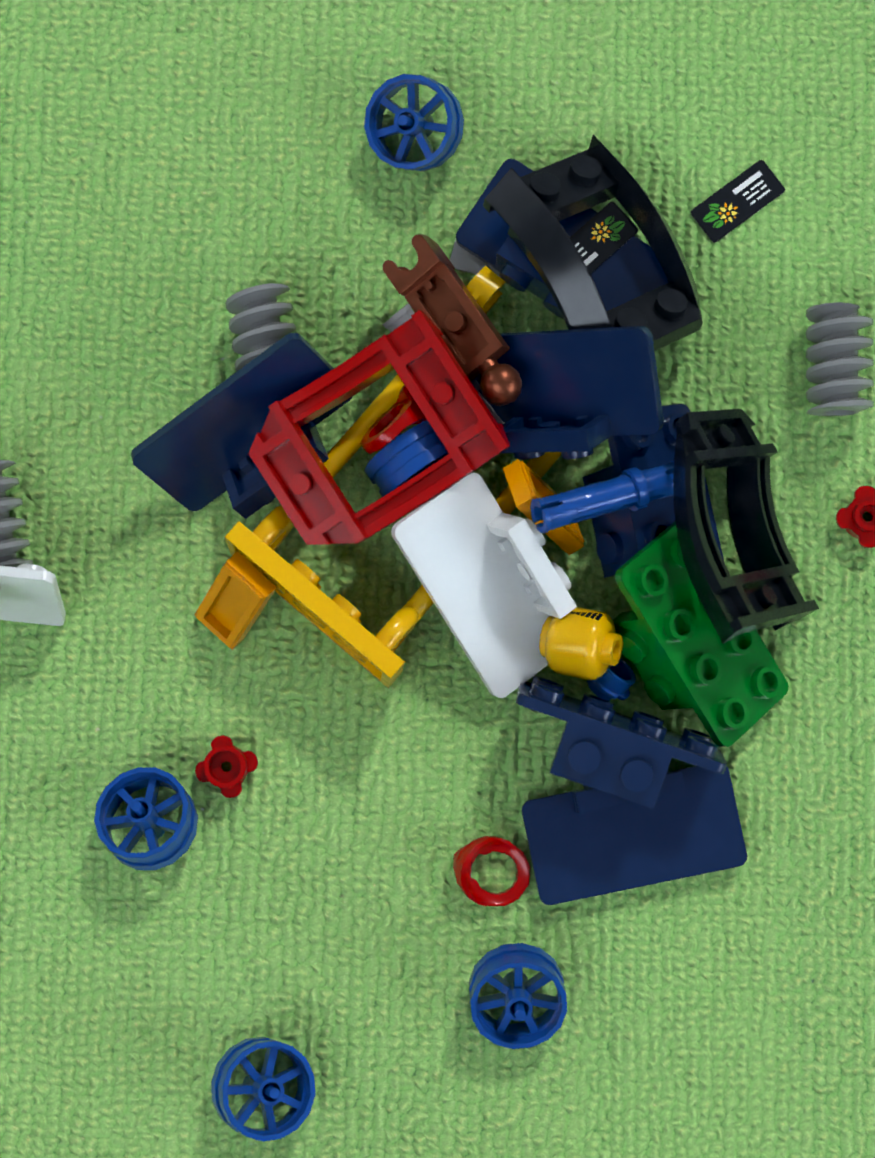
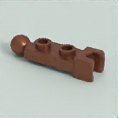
(452, 308)

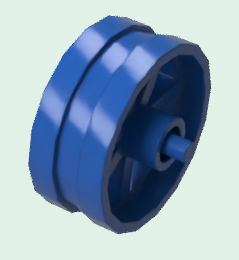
(413, 122)
(405, 457)
(146, 818)
(517, 996)
(263, 1089)

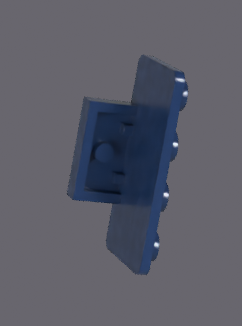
(619, 279)
(580, 389)
(210, 441)
(627, 531)
(614, 750)
(604, 844)

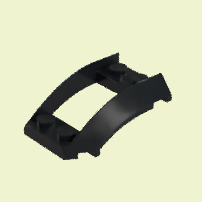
(542, 198)
(766, 590)

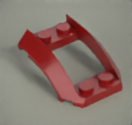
(440, 392)

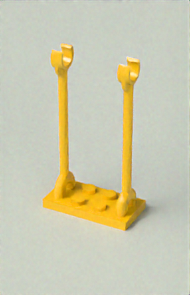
(300, 584)

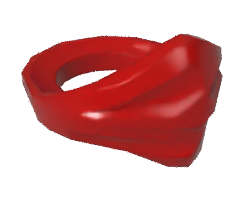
(391, 423)
(484, 845)

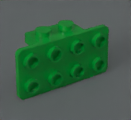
(681, 652)

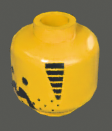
(581, 643)

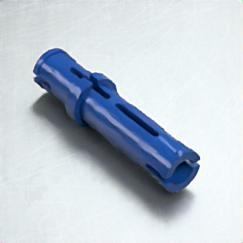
(629, 490)

